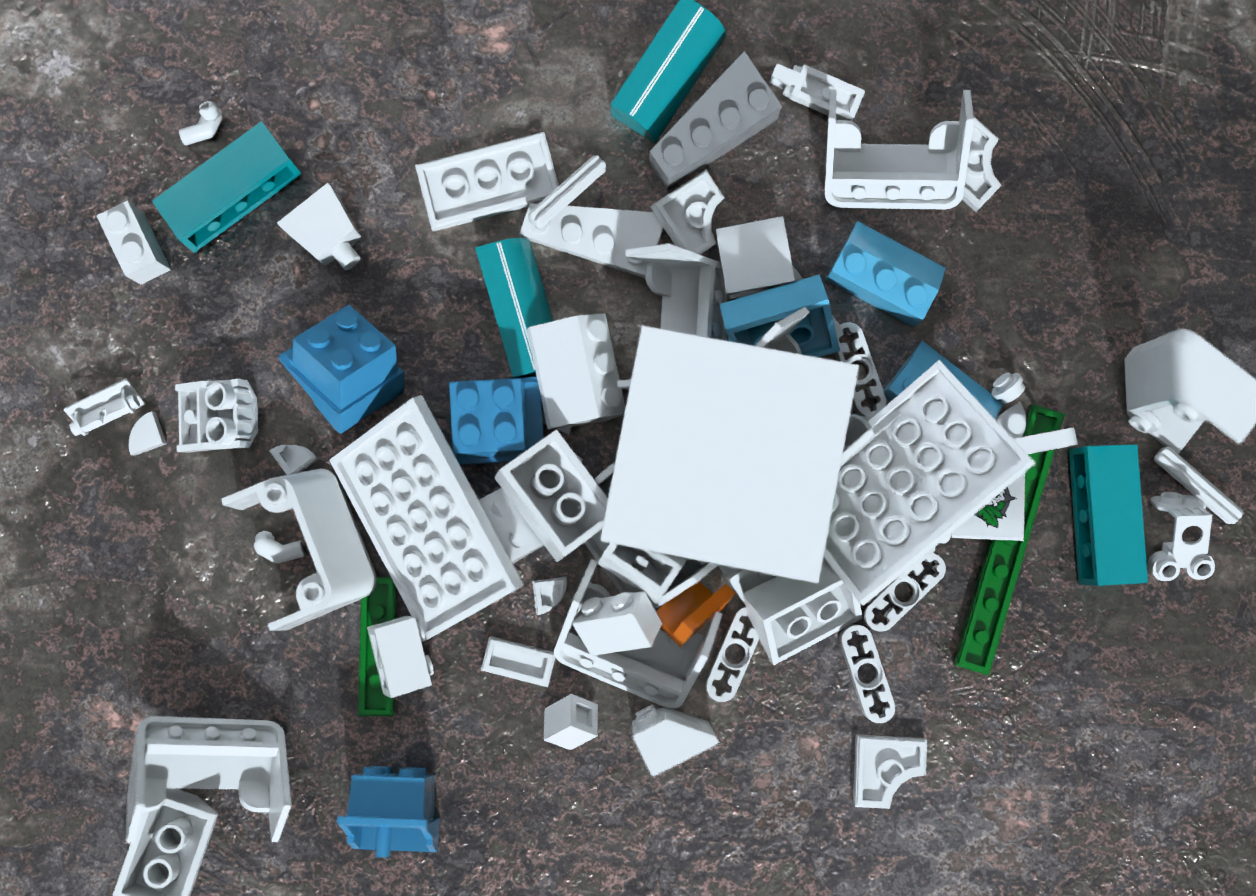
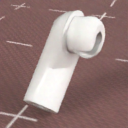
(206, 127)
(276, 552)

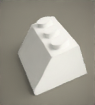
(576, 371)
(555, 495)
(800, 613)
(670, 737)
(168, 848)

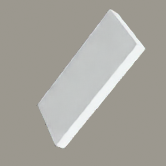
(487, 181)

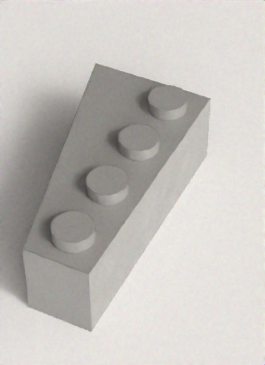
(720, 120)

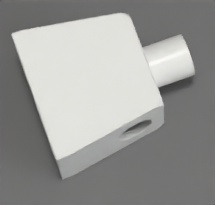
(324, 228)

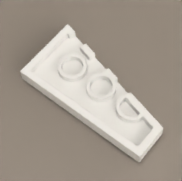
(598, 234)

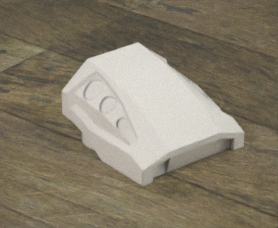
(216, 415)

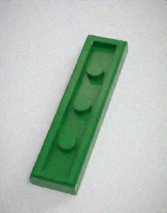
(374, 609)

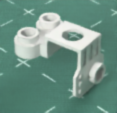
(1189, 555)

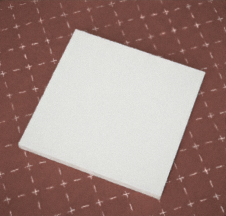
(730, 454)

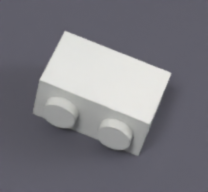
(133, 242)
(617, 623)
(400, 656)

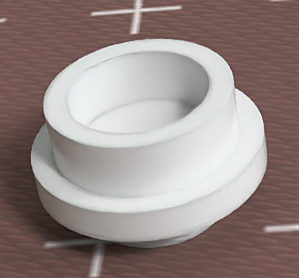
(1008, 387)

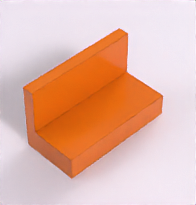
(691, 611)

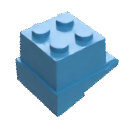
(345, 367)
(494, 419)
(391, 811)

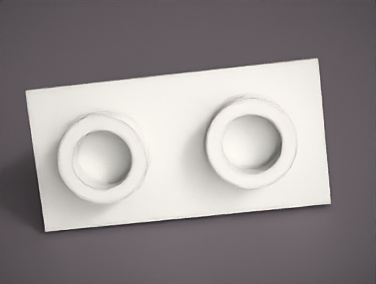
(103, 407)

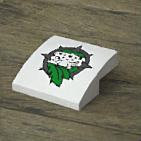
(999, 518)

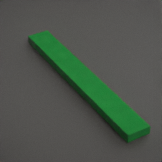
(1004, 560)

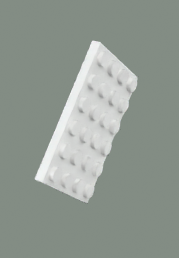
(917, 481)
(425, 519)

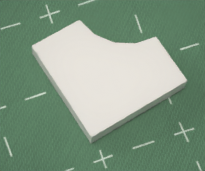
(980, 180)
(688, 213)
(883, 766)

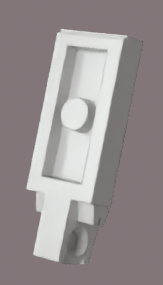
(812, 89)

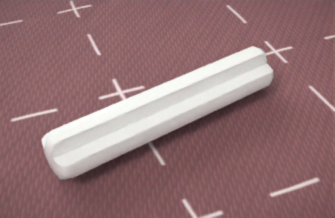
(567, 192)
(1198, 485)

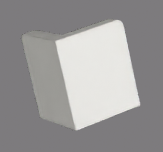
(571, 722)

